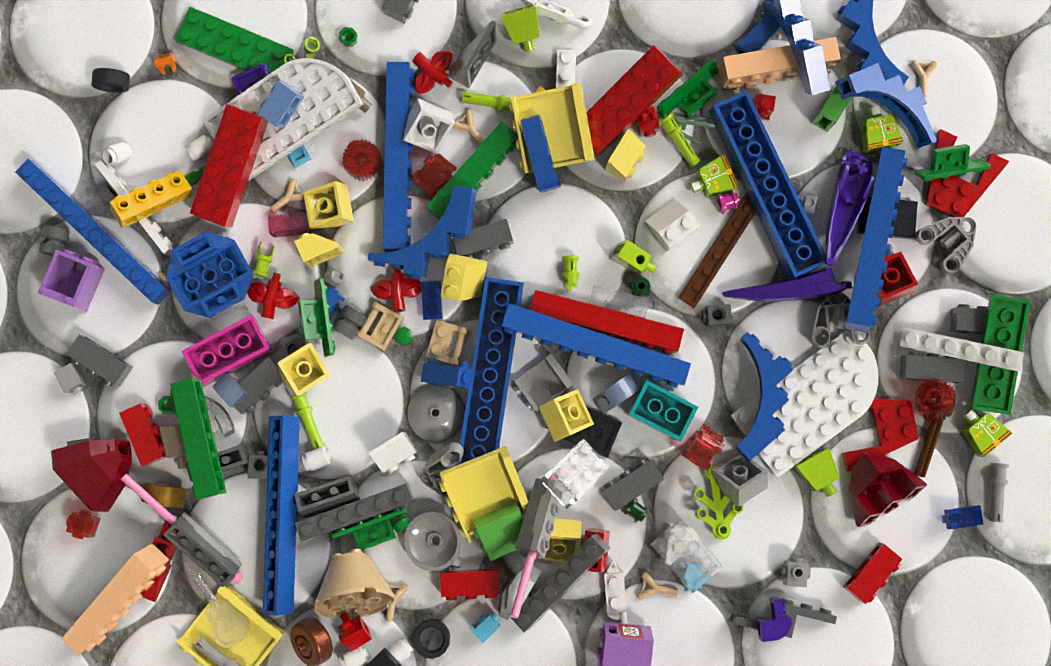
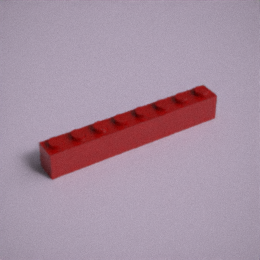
(609, 322)

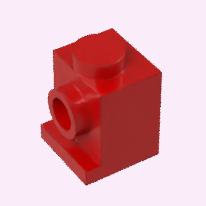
(764, 105)

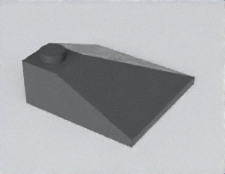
(473, 57)

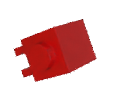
(647, 123)
(353, 632)

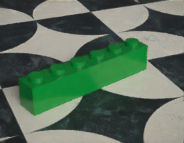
(477, 167)
(197, 438)

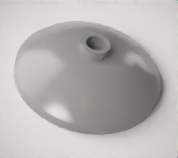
(450, 415)
(421, 545)

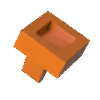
(165, 59)

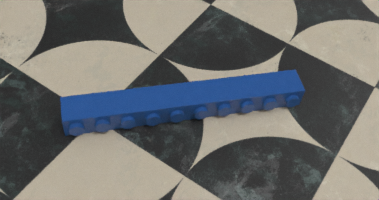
(397, 157)
(93, 231)
(875, 240)
(595, 345)
(281, 515)

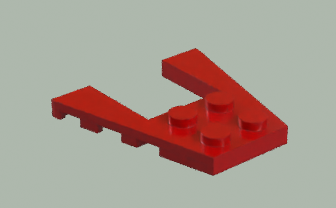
(954, 195)
(894, 429)

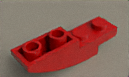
(168, 550)

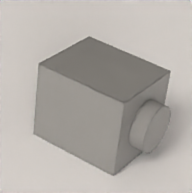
(71, 378)

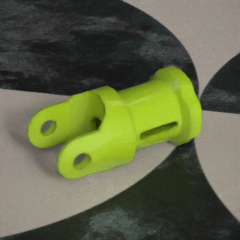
(262, 262)
(570, 272)

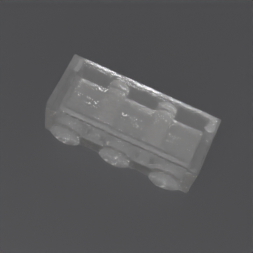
(619, 301)

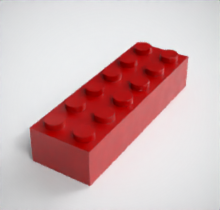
(630, 98)
(229, 166)

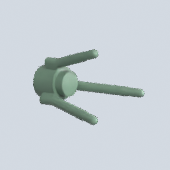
(683, 120)

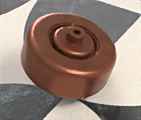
(311, 642)

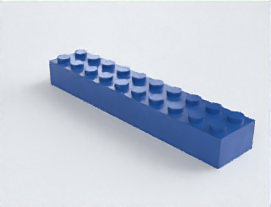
(768, 185)
(489, 371)

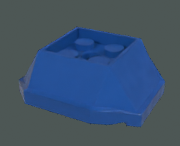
(192, 264)

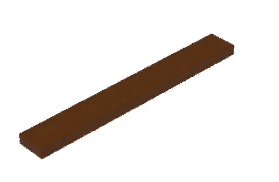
(718, 252)

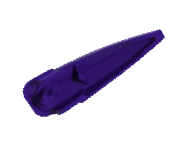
(847, 201)
(803, 287)

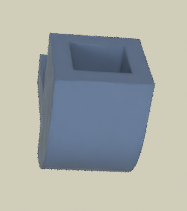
(230, 390)
(616, 393)

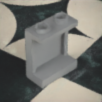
(542, 383)

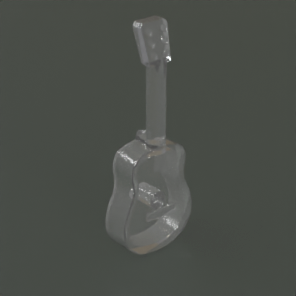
(227, 623)

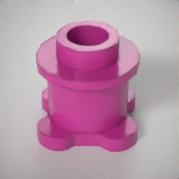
(727, 201)

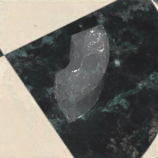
(220, 419)

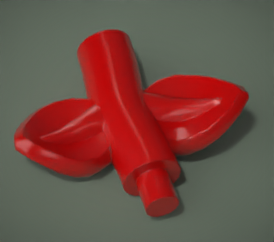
(432, 71)
(396, 289)
(272, 296)

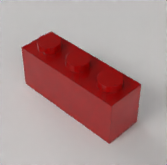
(143, 434)
(873, 573)
(470, 583)

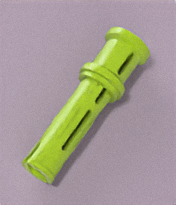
(500, 102)
(674, 131)
(304, 411)

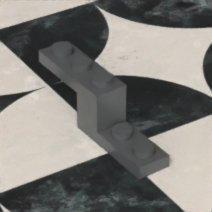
(792, 611)

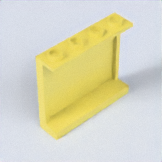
(563, 121)
(482, 488)
(249, 652)

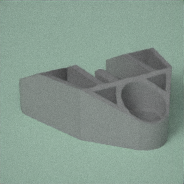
(961, 250)
(822, 324)
(439, 462)
(508, 595)

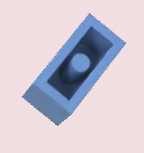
(280, 104)

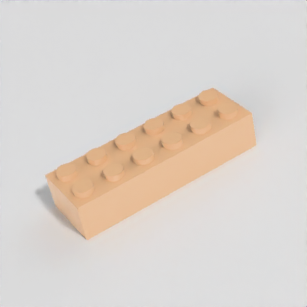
(769, 65)
(116, 599)

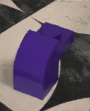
(777, 626)

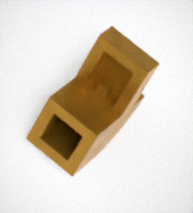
(166, 495)

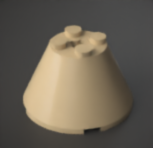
(352, 587)

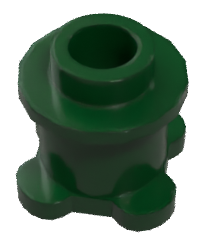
(634, 286)
(636, 511)

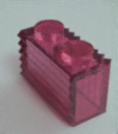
(288, 224)

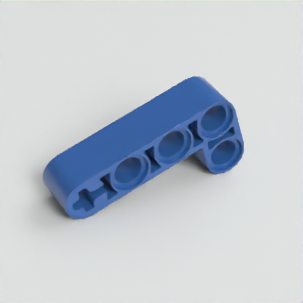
(540, 156)

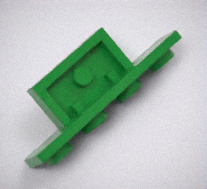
(692, 93)
(951, 161)
(315, 318)
(372, 532)

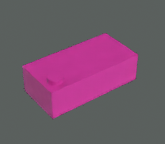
(227, 350)

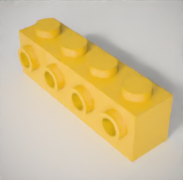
(150, 199)

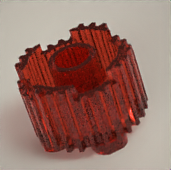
(362, 149)
(434, 174)
(938, 409)
(703, 447)

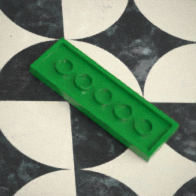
(229, 42)
(1006, 329)

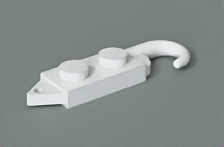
(559, 13)
(615, 593)

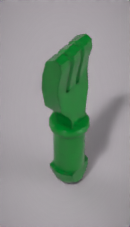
(194, 176)

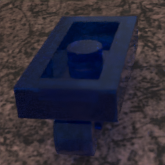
(431, 300)
(963, 517)

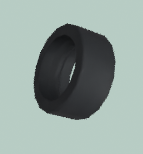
(110, 80)
(429, 653)

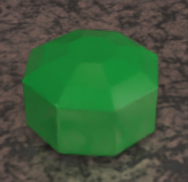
(348, 37)
(403, 336)
(166, 405)
(401, 523)

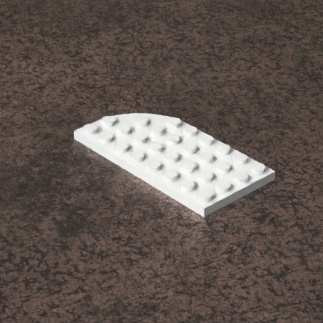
(326, 100)
(823, 397)

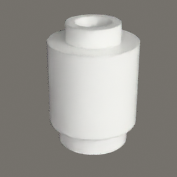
(200, 147)
(117, 153)
(317, 458)
(401, 649)
(357, 657)

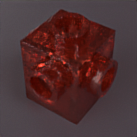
(82, 524)

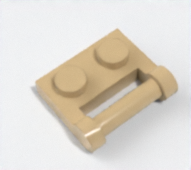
(385, 328)
(441, 341)

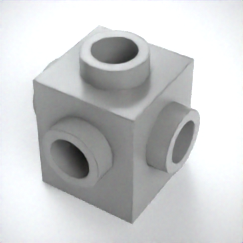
(802, 573)

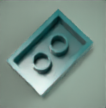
(662, 411)

